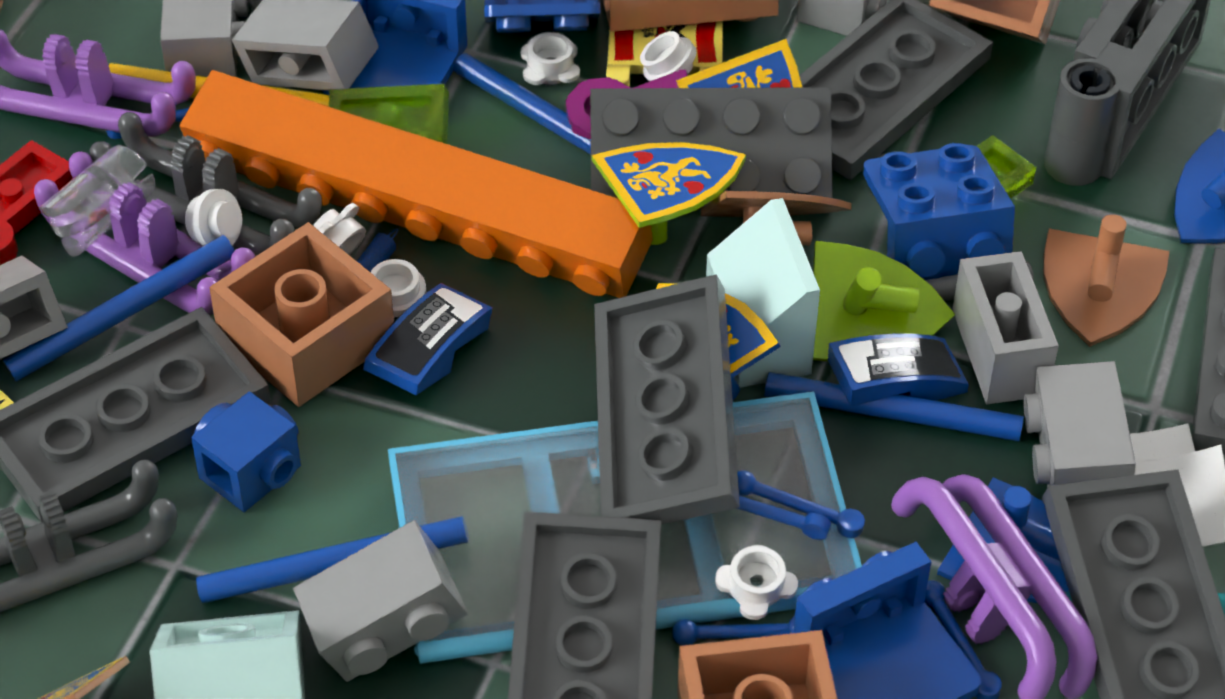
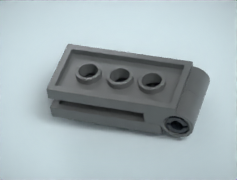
(1118, 82)

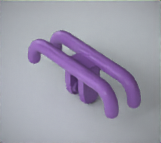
(84, 85)
(145, 239)
(1006, 576)

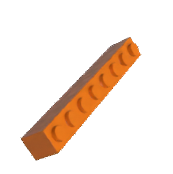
(421, 185)

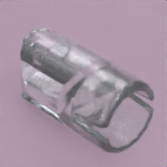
(82, 207)

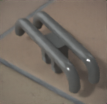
(196, 175)
(46, 553)

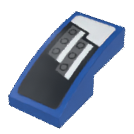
(425, 337)
(895, 365)

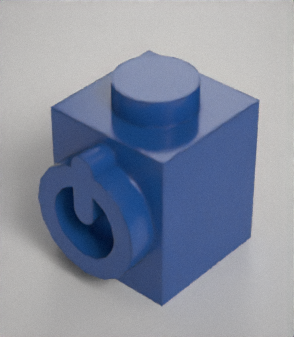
(246, 449)

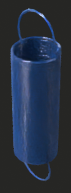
(378, 251)

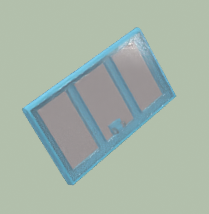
(558, 472)

